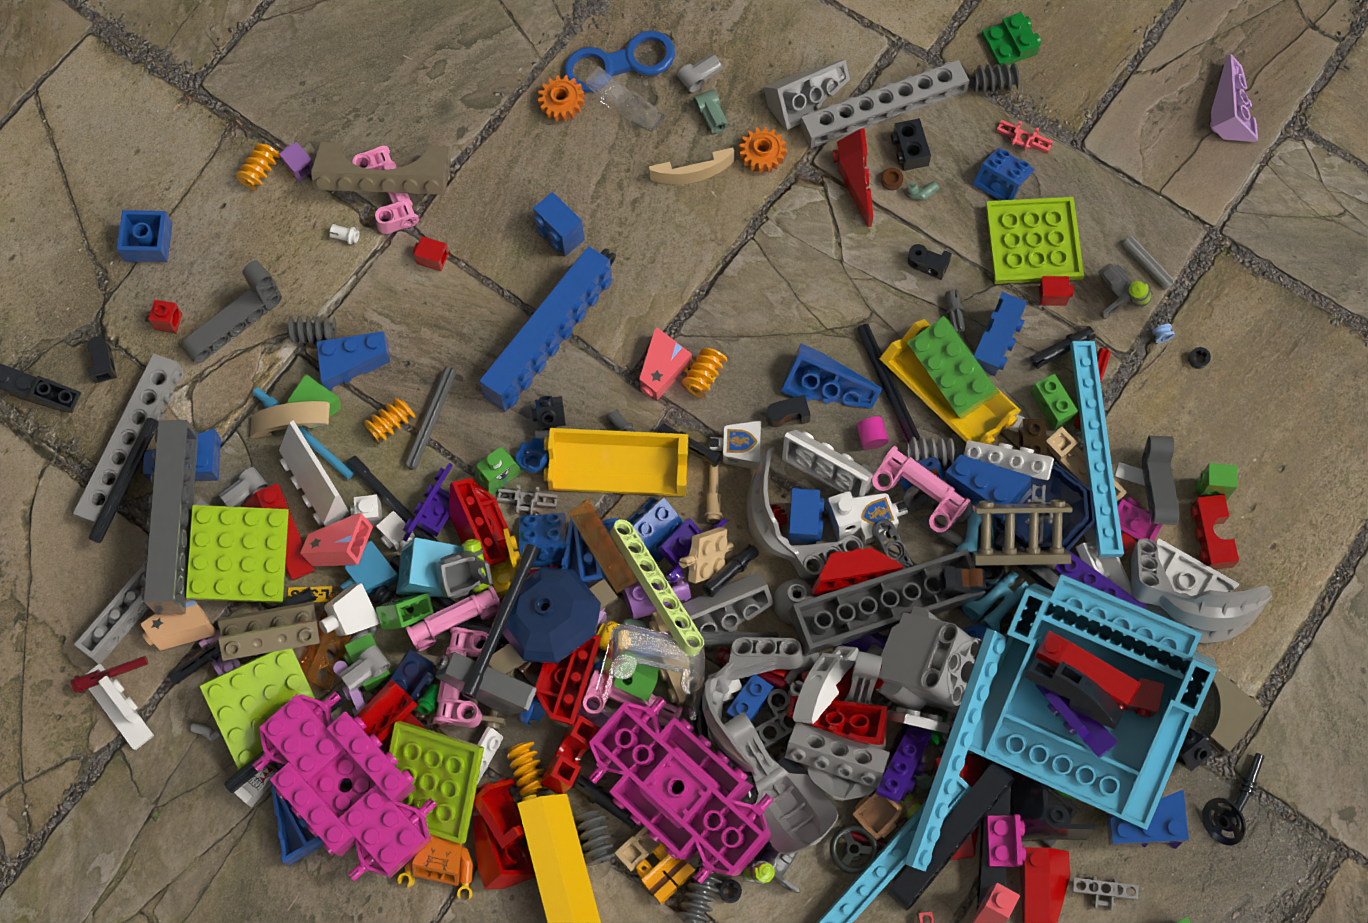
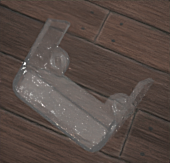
(657, 649)

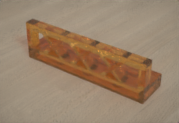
(602, 545)
(317, 654)

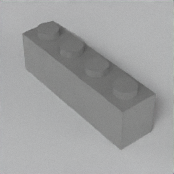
(730, 605)

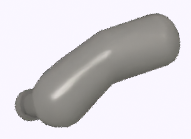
(364, 632)
(204, 730)

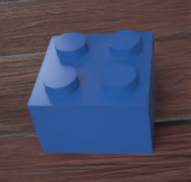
(558, 224)
(144, 236)
(804, 517)

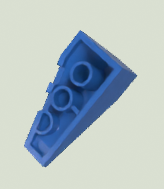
(827, 380)

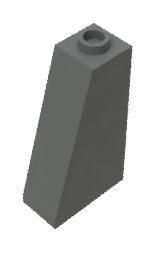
(496, 690)

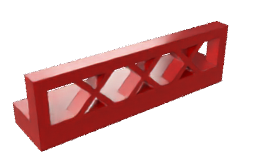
(386, 707)

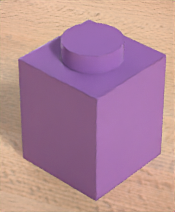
(296, 161)

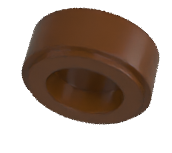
(892, 179)

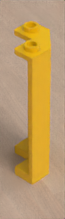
(978, 426)
(617, 462)
(558, 859)

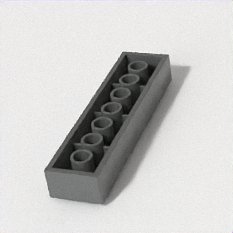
(170, 517)
(876, 604)

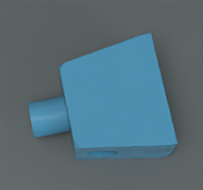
(371, 571)

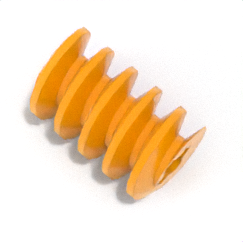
(256, 165)
(702, 371)
(388, 419)
(525, 768)

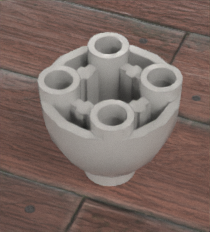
(784, 599)

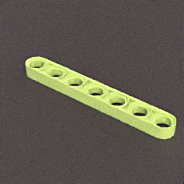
(657, 597)

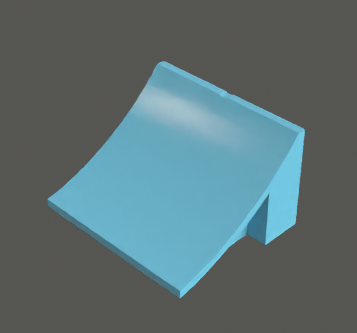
(1030, 739)

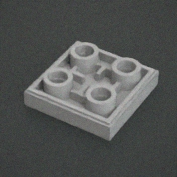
(918, 719)

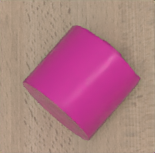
(872, 433)

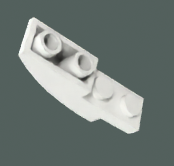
(821, 683)

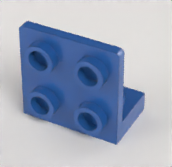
(1002, 175)
(655, 523)
(547, 534)

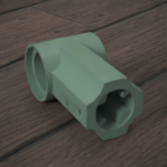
(709, 106)

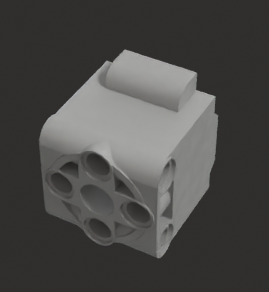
(927, 662)

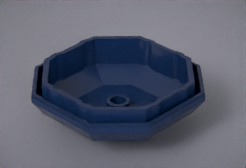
(1074, 524)
(563, 627)

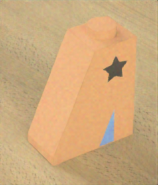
(178, 629)

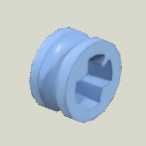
(1163, 333)

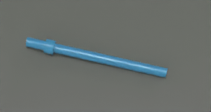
(313, 442)

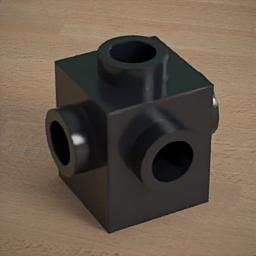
(549, 412)
(1194, 750)

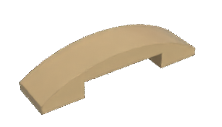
(693, 173)
(278, 417)
(1073, 459)
(637, 848)

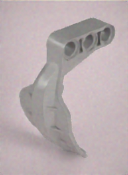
(766, 530)
(1212, 612)
(741, 666)
(862, 683)
(800, 808)

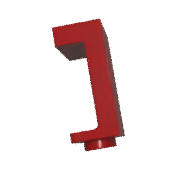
(501, 812)

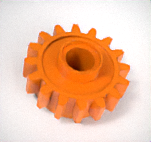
(557, 89)
(766, 141)

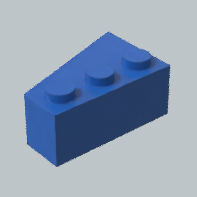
(1000, 333)
(350, 356)
(207, 458)
(987, 482)
(580, 558)
(1166, 826)
(293, 834)

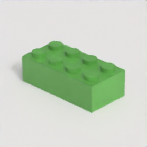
(953, 367)

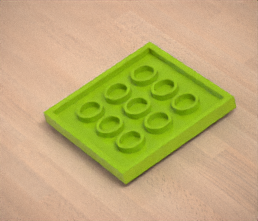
(1034, 239)
(237, 554)
(252, 695)
(442, 770)

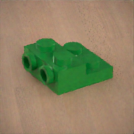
(1012, 39)

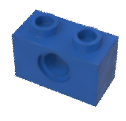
(750, 699)

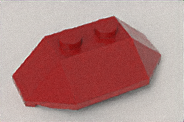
(479, 518)
(852, 568)
(565, 683)

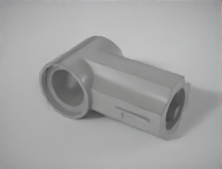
(695, 75)
(247, 484)
(370, 664)

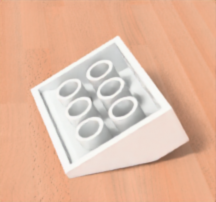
(826, 464)
(311, 478)

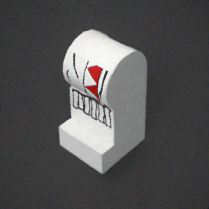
(256, 786)

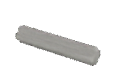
(1148, 262)

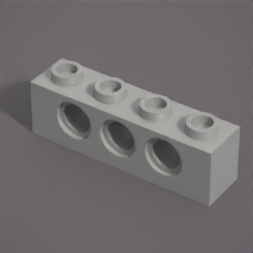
(837, 755)

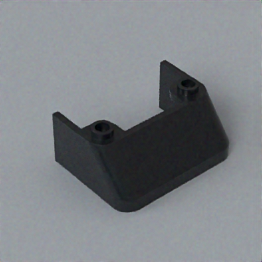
(1040, 818)

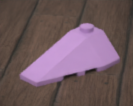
(1231, 105)

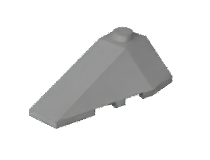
(804, 92)

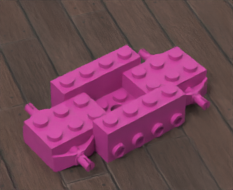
(316, 761)
(709, 809)

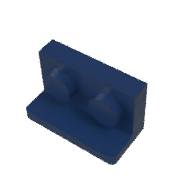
(412, 674)

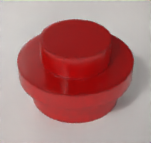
(1128, 543)

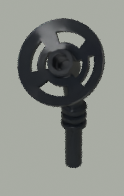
(1229, 818)

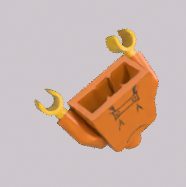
(441, 862)

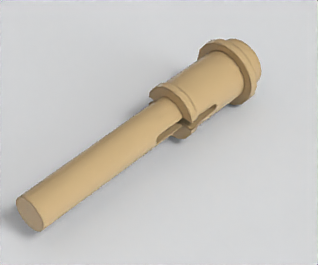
(713, 498)

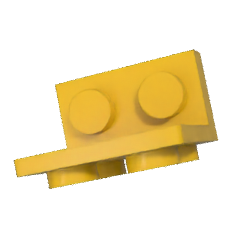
(504, 572)

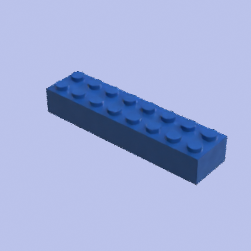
(547, 329)

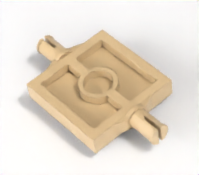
(707, 554)

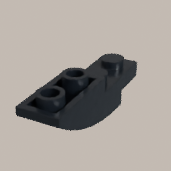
(38, 390)
(1085, 694)

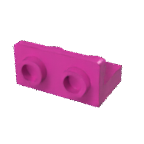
(1136, 520)
(1004, 841)

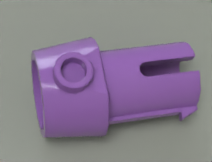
(639, 603)

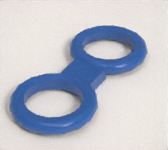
(624, 60)

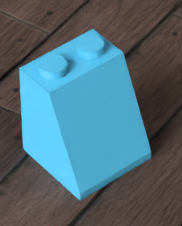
(418, 566)

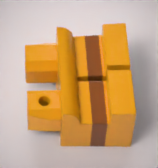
(656, 881)

